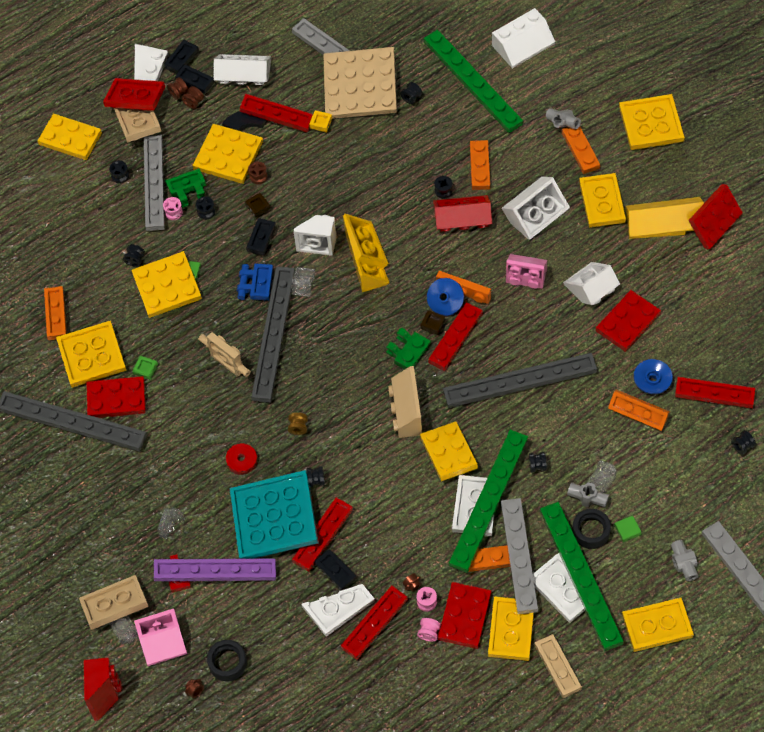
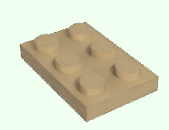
(137, 123)
(113, 602)

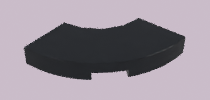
(240, 121)

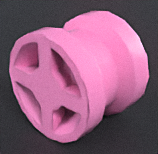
(175, 204)
(426, 604)
(428, 629)

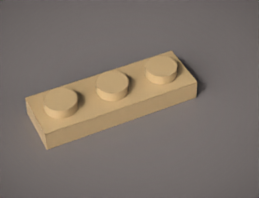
(558, 666)

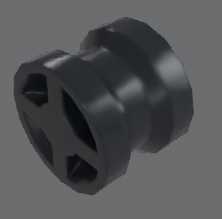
(411, 93)
(121, 167)
(445, 191)
(201, 205)
(133, 255)
(743, 442)
(537, 462)
(316, 476)

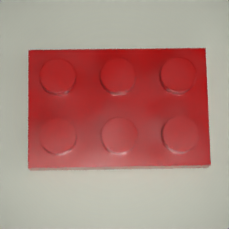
(134, 94)
(715, 216)
(628, 320)
(116, 397)
(464, 615)

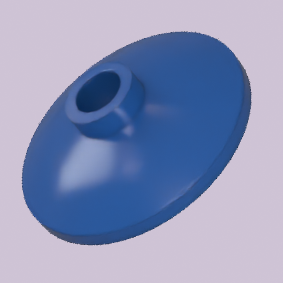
(454, 298)
(653, 369)

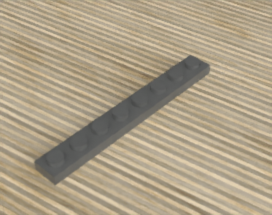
(273, 335)
(519, 380)
(72, 421)

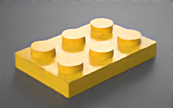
(69, 136)
(602, 200)
(448, 451)
(657, 624)
(509, 631)

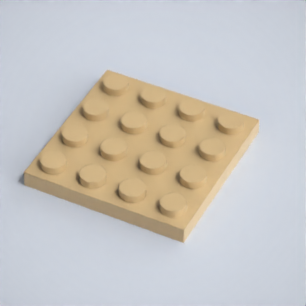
(360, 82)

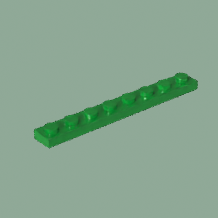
(473, 81)
(488, 501)
(581, 576)

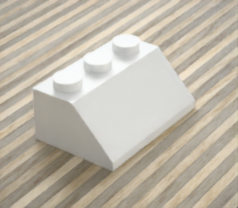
(522, 38)
(242, 68)
(536, 207)

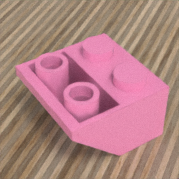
(526, 271)
(160, 637)

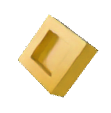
(320, 121)

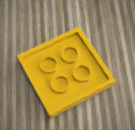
(651, 122)
(227, 153)
(166, 284)
(91, 354)

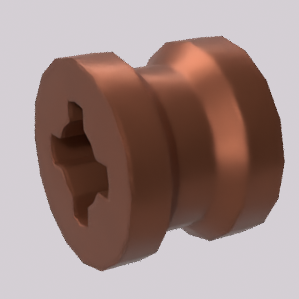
(177, 88)
(192, 97)
(254, 170)

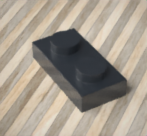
(182, 55)
(195, 78)
(261, 236)
(335, 570)

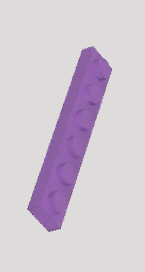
(214, 569)

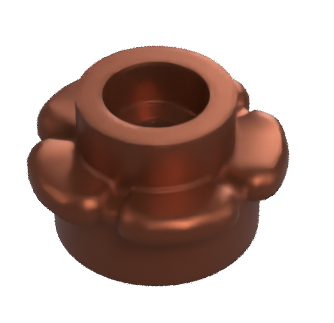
(412, 582)
(194, 688)

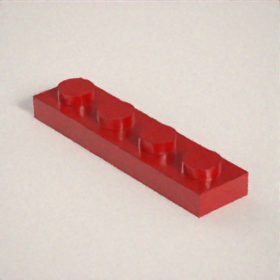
(276, 112)
(455, 336)
(715, 392)
(326, 530)
(374, 622)

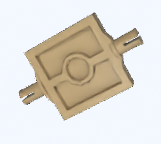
(225, 354)

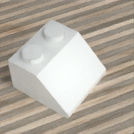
(316, 235)
(592, 283)

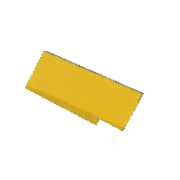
(661, 218)
(366, 252)

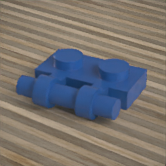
(261, 281)

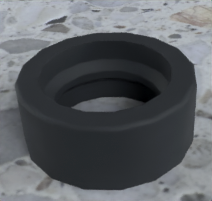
(595, 514)
(220, 647)

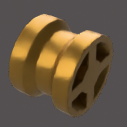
(297, 423)

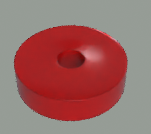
(238, 451)

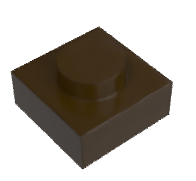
(257, 205)
(432, 322)

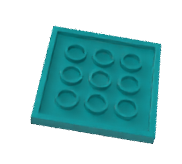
(273, 515)

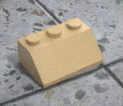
(405, 404)

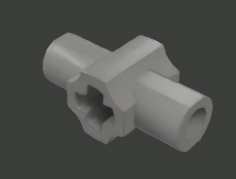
(563, 118)
(595, 496)
(684, 560)

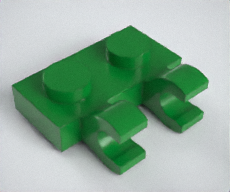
(185, 183)
(412, 351)

